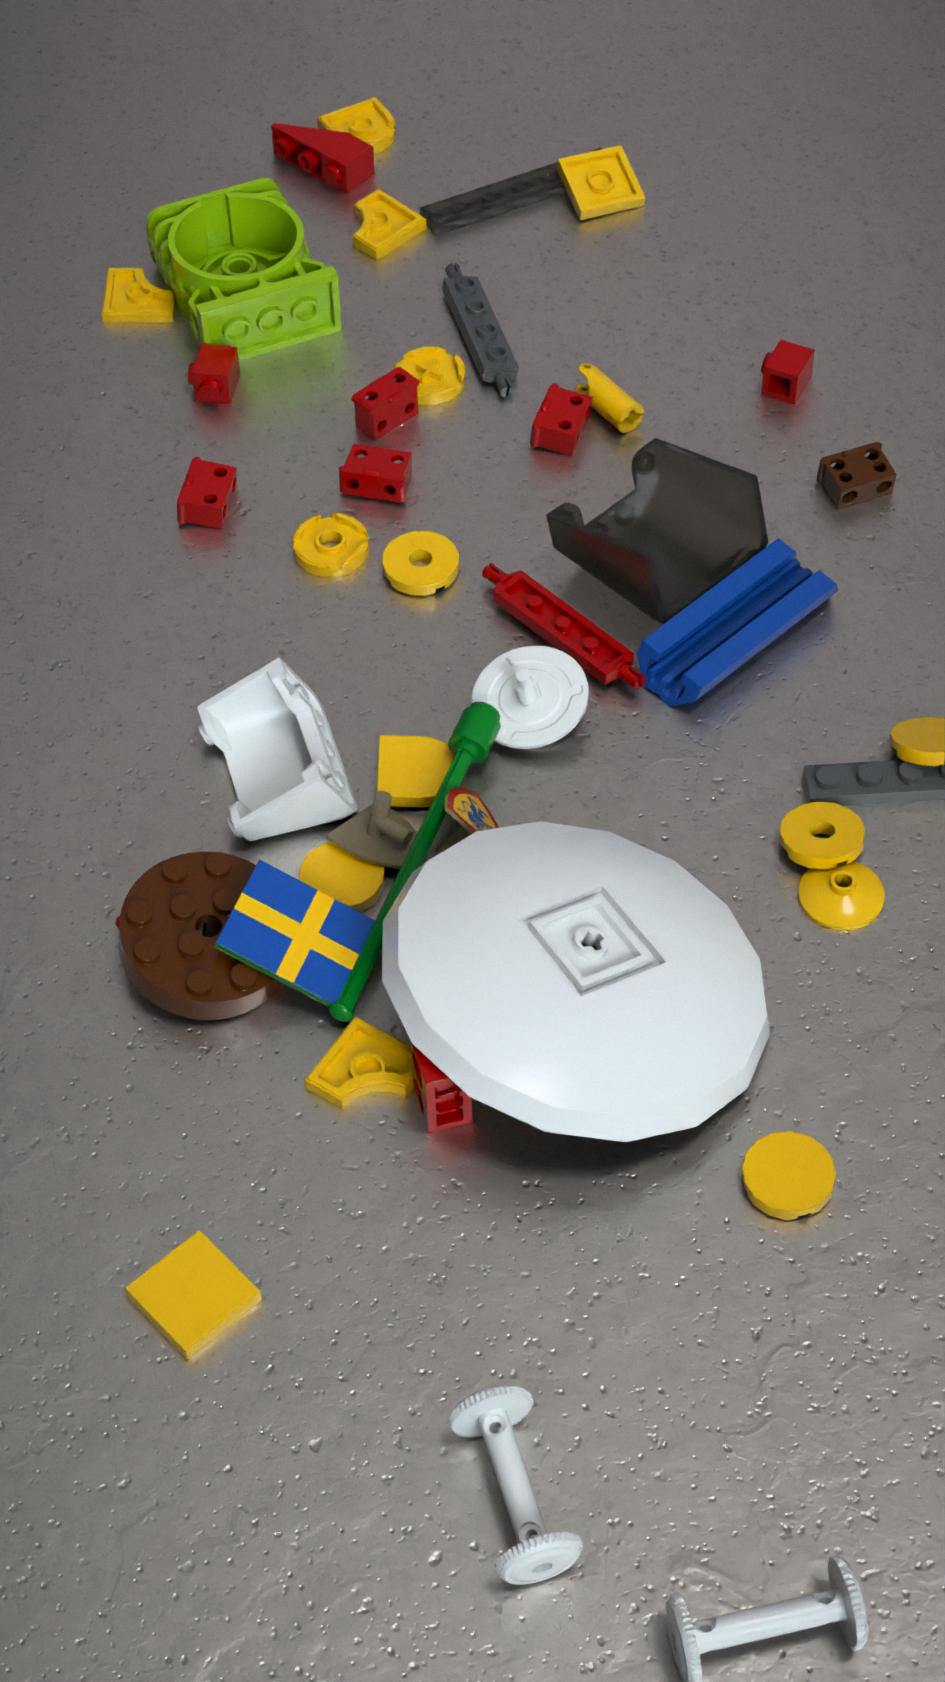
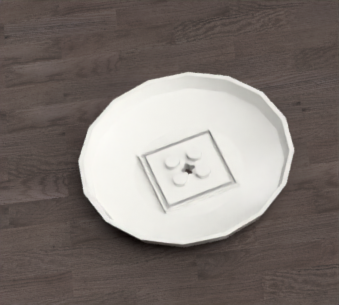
(565, 1034)

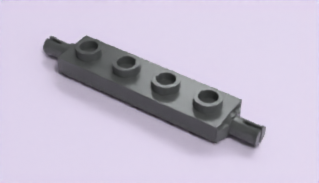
(480, 329)

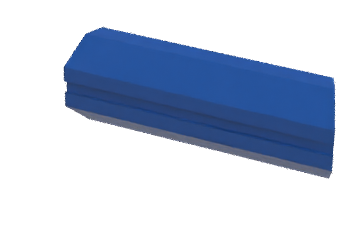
(730, 624)

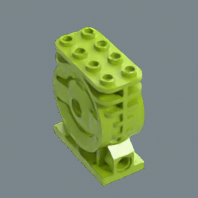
(243, 269)

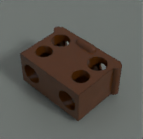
(856, 475)

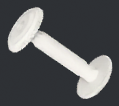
(496, 1411)
(839, 1604)

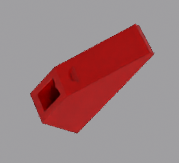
(327, 154)

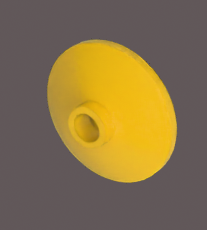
(839, 906)

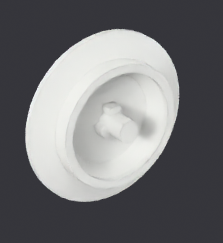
(536, 693)

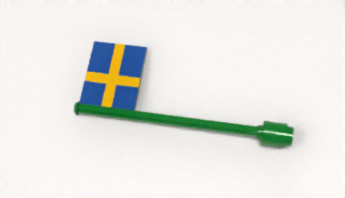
(315, 938)

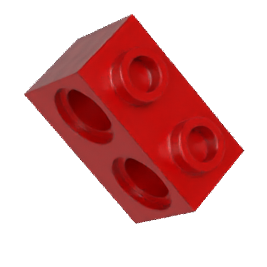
(438, 1097)

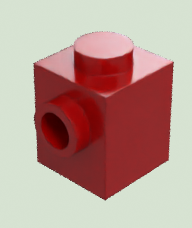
(787, 371)
(215, 373)

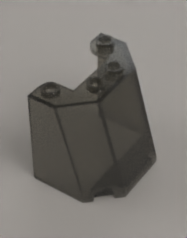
(670, 535)

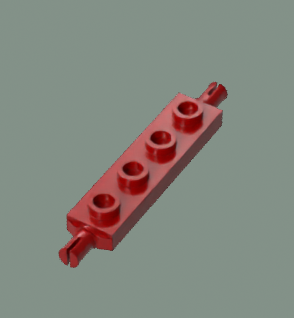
(563, 627)

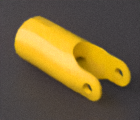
(610, 399)

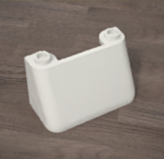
(277, 754)

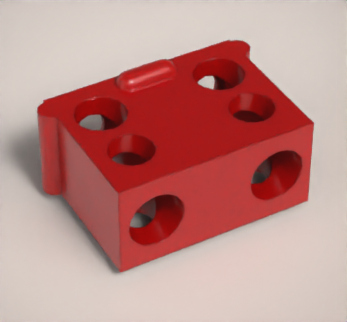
(386, 403)
(561, 420)
(376, 473)
(206, 493)

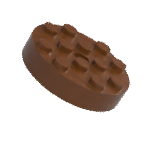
(165, 943)

